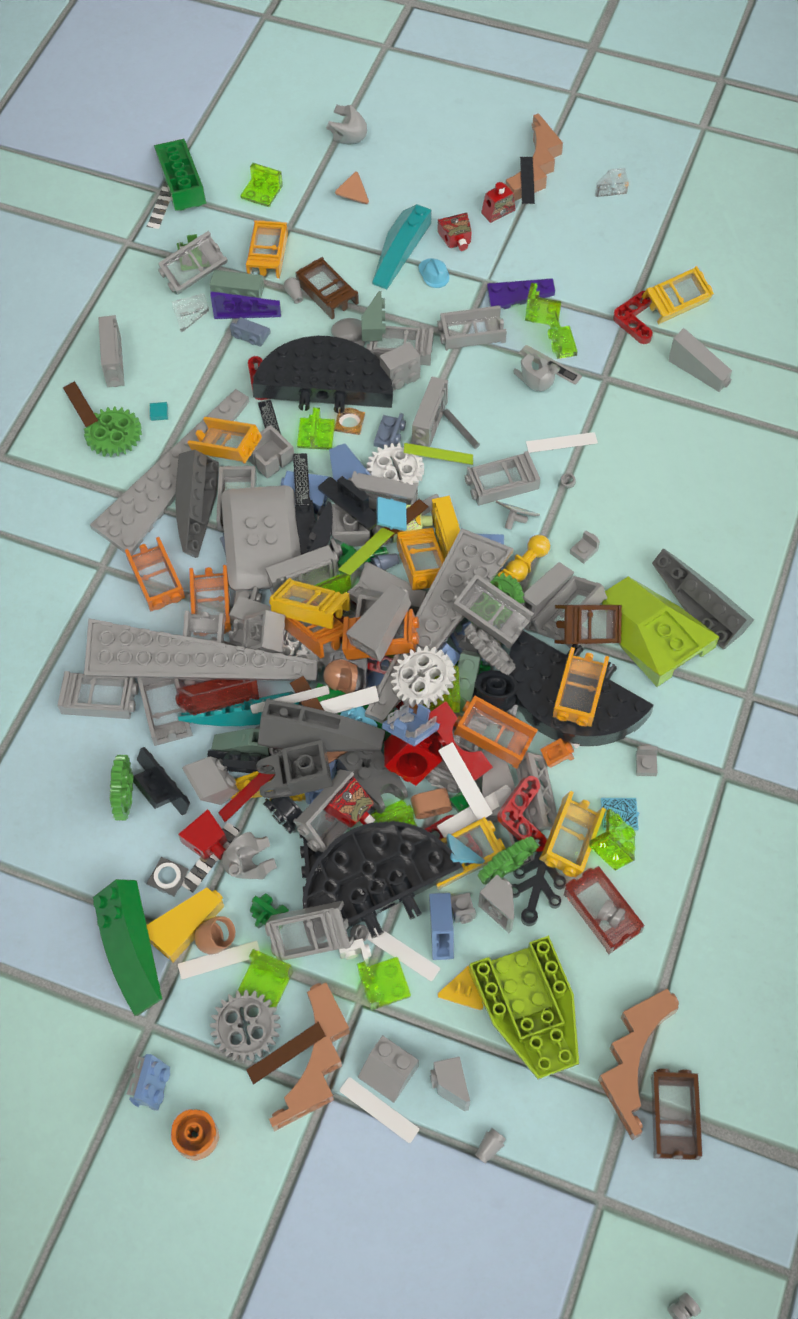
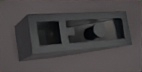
(304, 518)

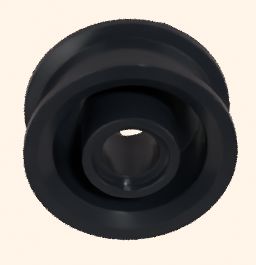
(496, 689)
(284, 811)

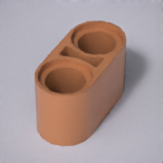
(431, 803)

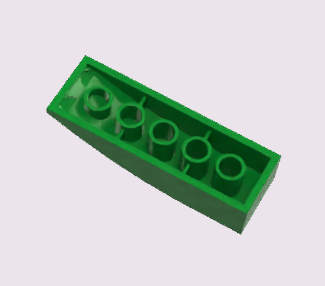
(180, 174)
(128, 943)

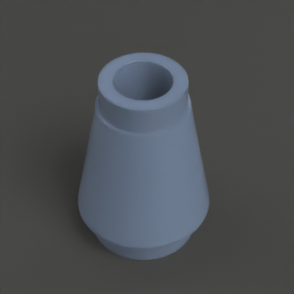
(385, 561)

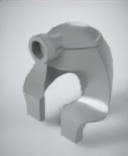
(351, 132)
(536, 379)
(239, 855)

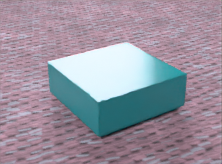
(158, 411)

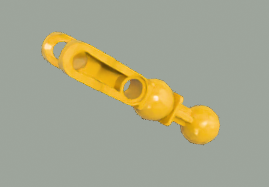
(537, 547)

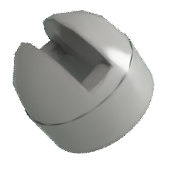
(566, 478)
(359, 932)

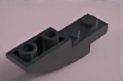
(321, 529)

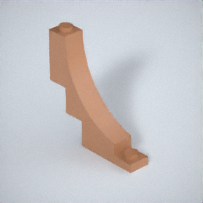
(546, 149)
(622, 1081)
(312, 1089)

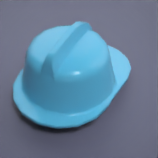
(434, 272)

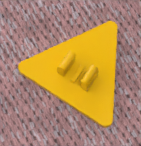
(462, 991)

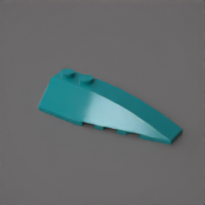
(400, 243)
(233, 715)

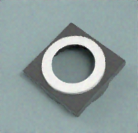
(173, 887)

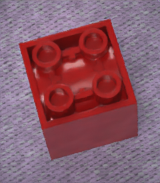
(411, 761)

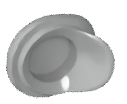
(348, 329)

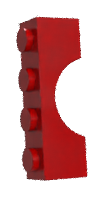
(475, 761)

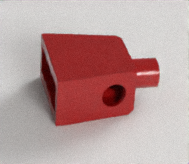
(204, 836)

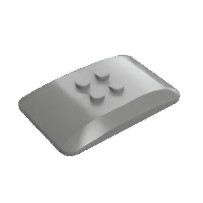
(258, 533)

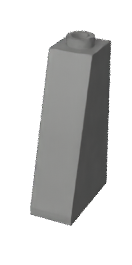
(699, 361)
(380, 581)
(545, 589)
(380, 623)
(495, 779)

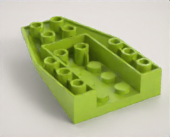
(657, 631)
(531, 1006)

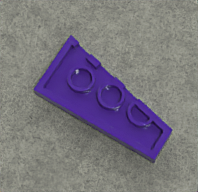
(516, 292)
(236, 306)

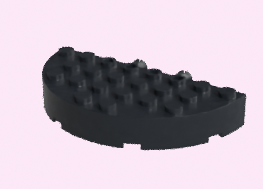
(323, 372)
(539, 678)
(378, 869)

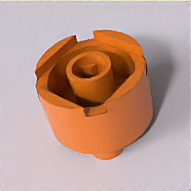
(201, 1123)

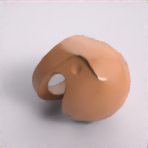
(341, 675)
(210, 937)

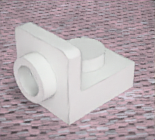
(356, 948)

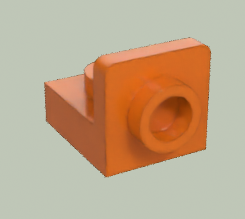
(557, 752)

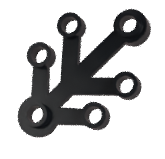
(537, 882)

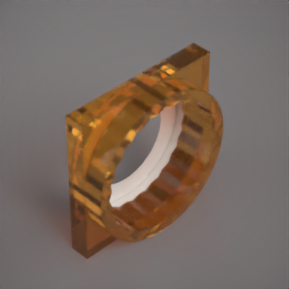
(350, 412)

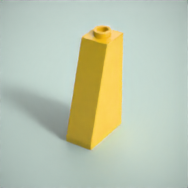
(177, 927)

